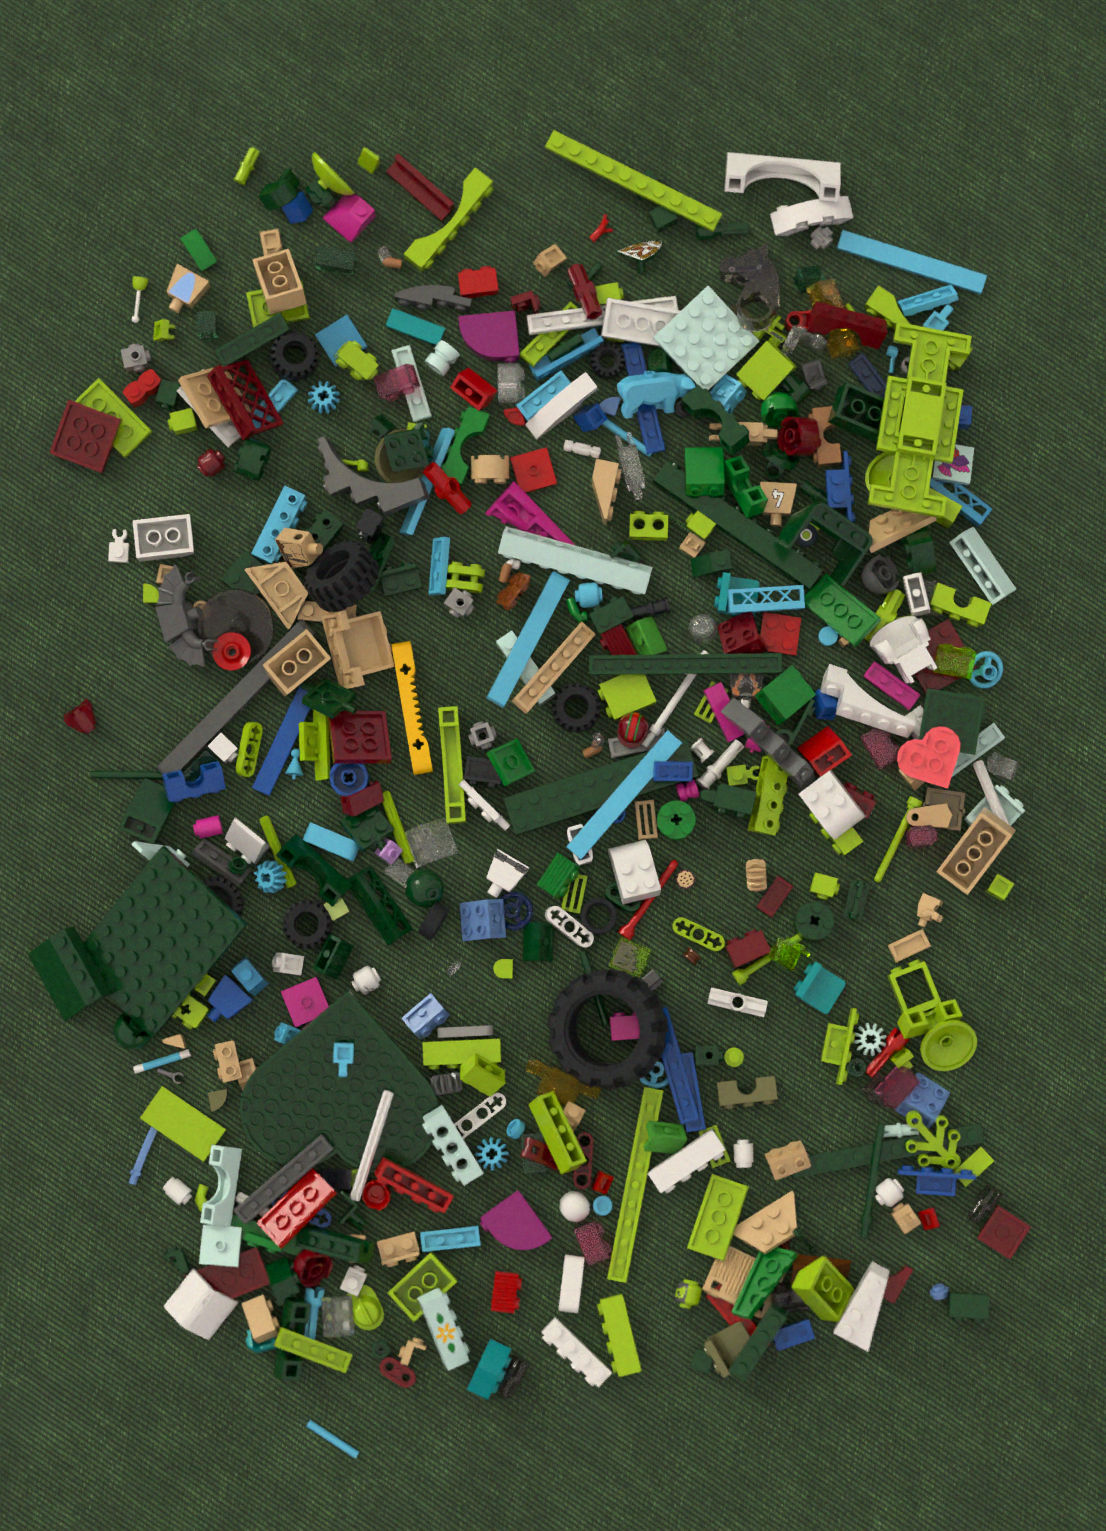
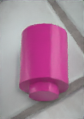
(208, 827)

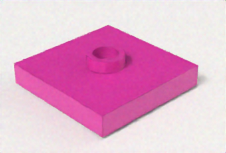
(305, 1001)

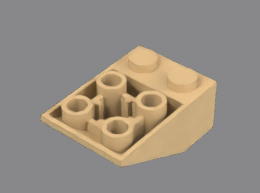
(603, 481)

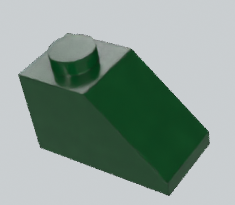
(711, 564)

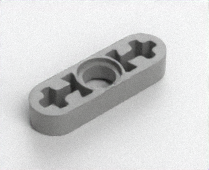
(465, 1031)

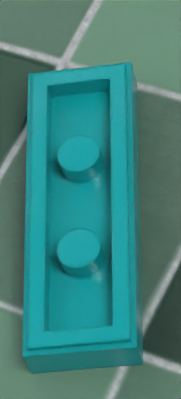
(415, 327)

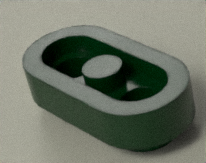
(616, 900)

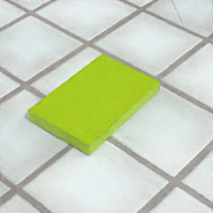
(260, 312)

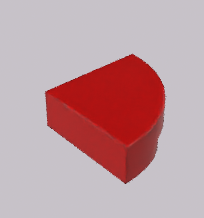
(514, 416)

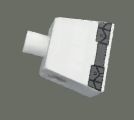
(504, 873)

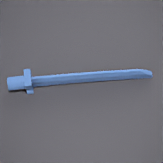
(136, 1172)

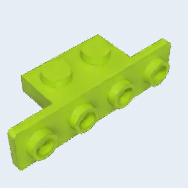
(315, 744)
(837, 1045)

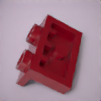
(523, 301)

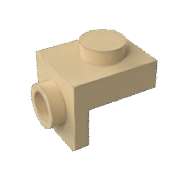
(406, 1352)

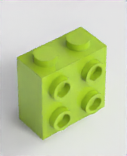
(361, 365)

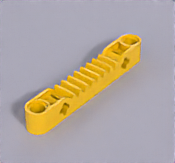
(404, 657)

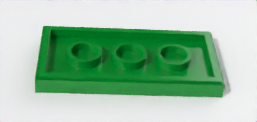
(841, 610)

